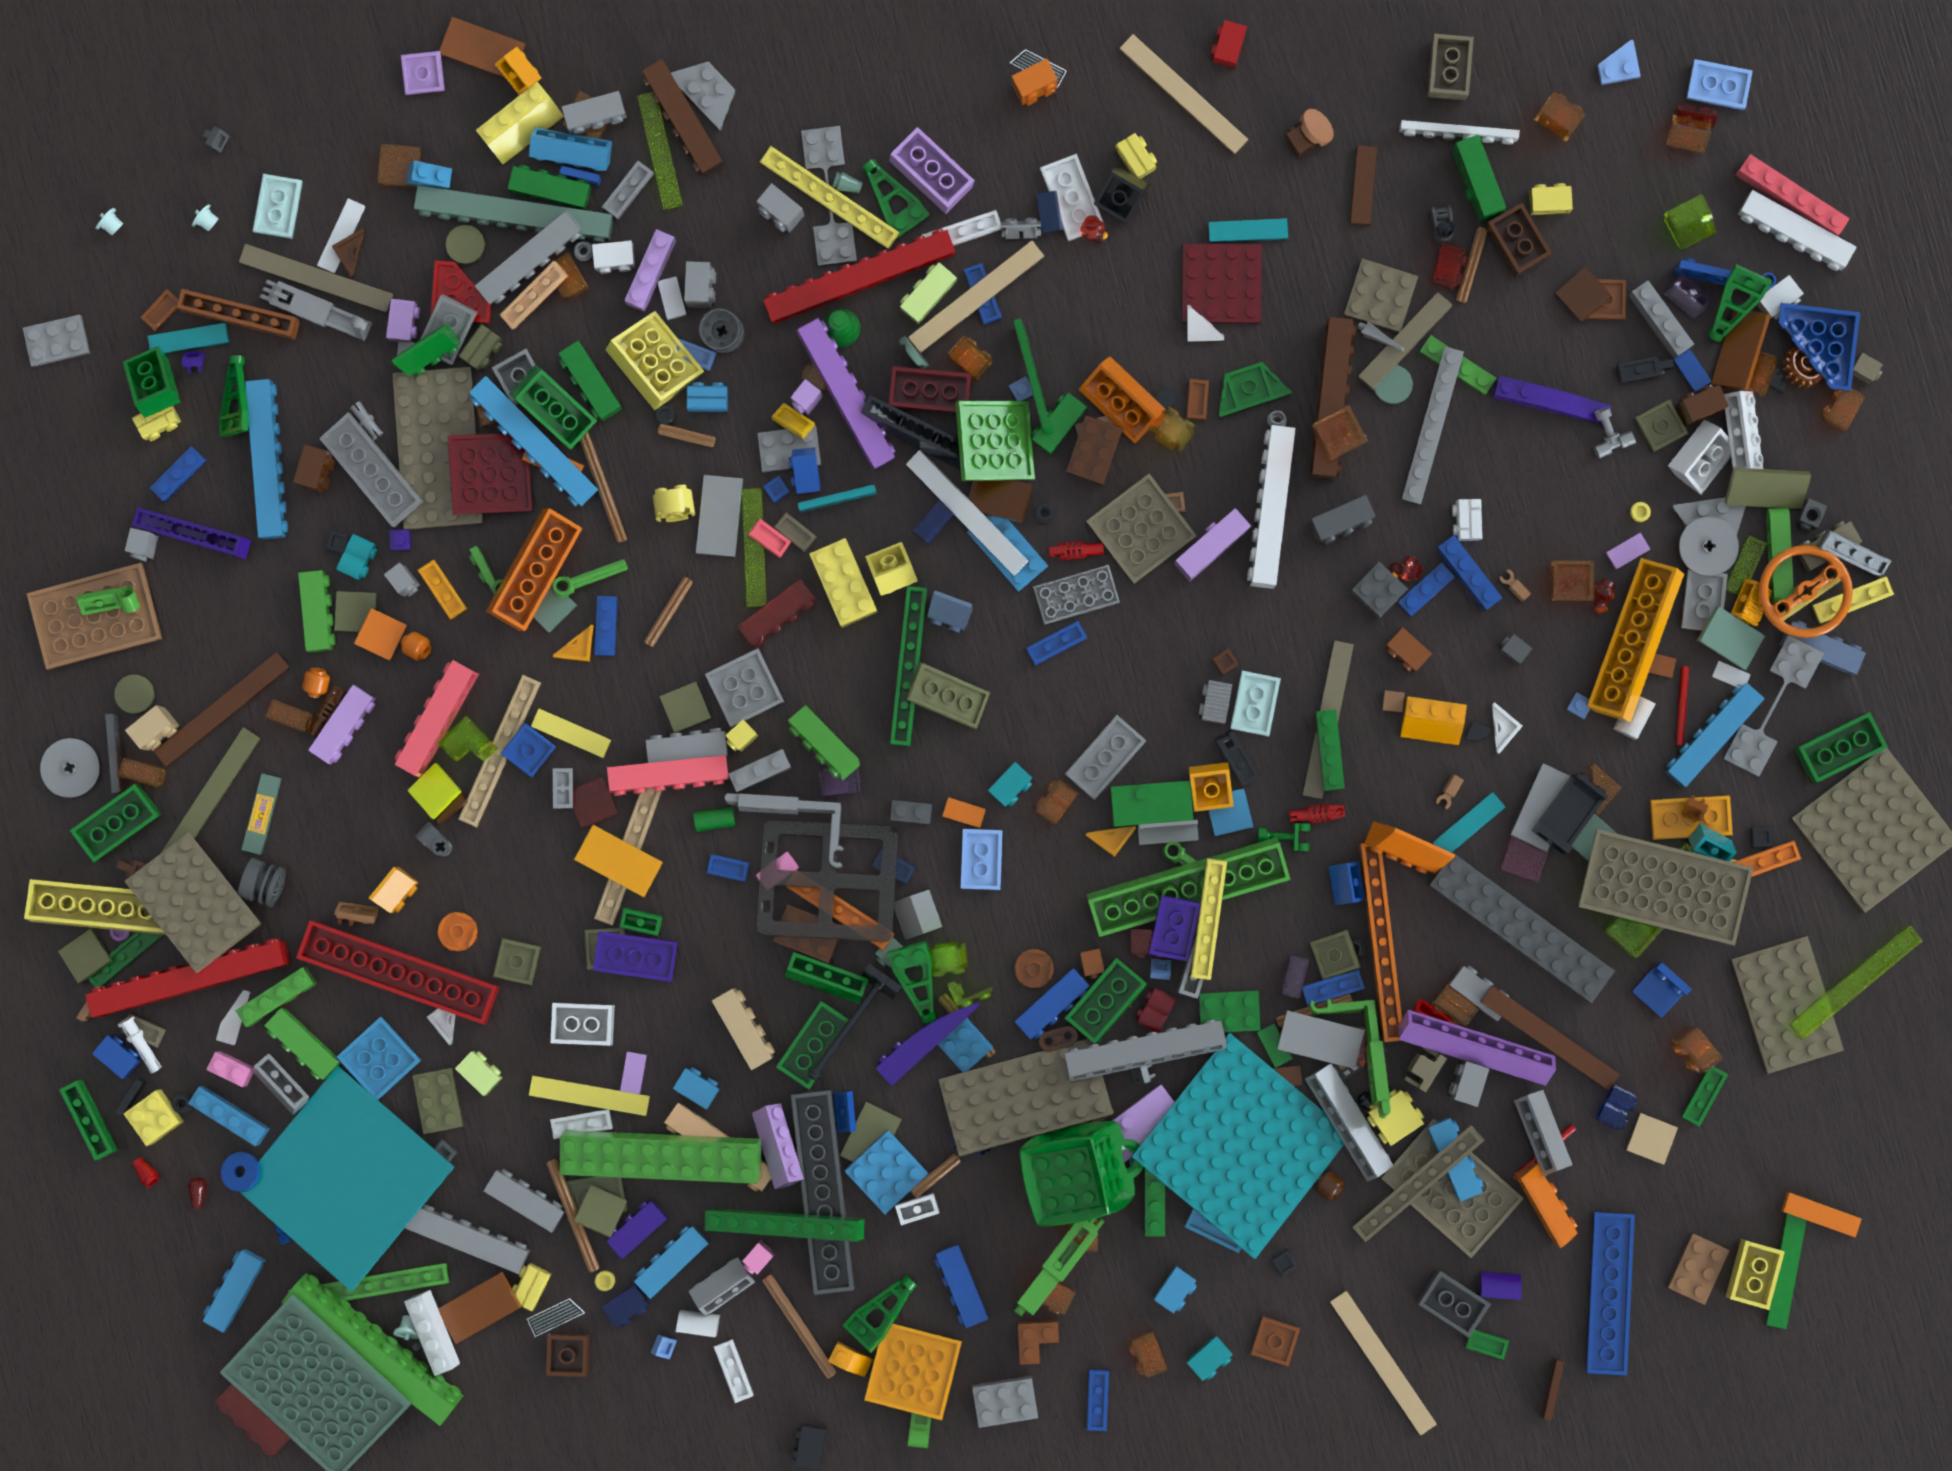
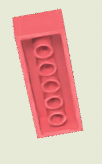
(436, 718)

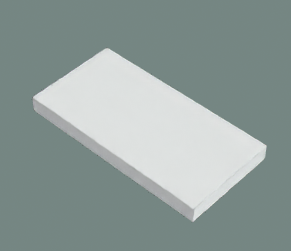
(1073, 193)

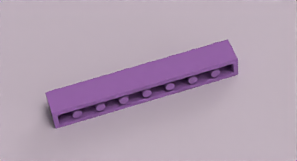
(845, 393)
(1476, 1047)

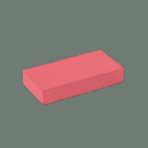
(769, 538)

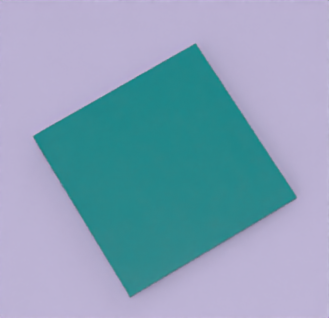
(1240, 1146)
(346, 1178)

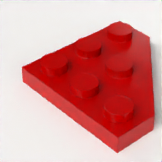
(453, 283)

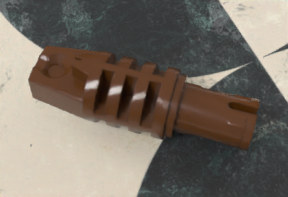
(326, 710)

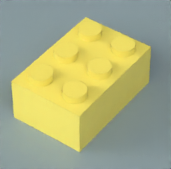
(1755, 1274)

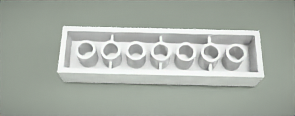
(1272, 506)

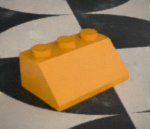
(1433, 720)

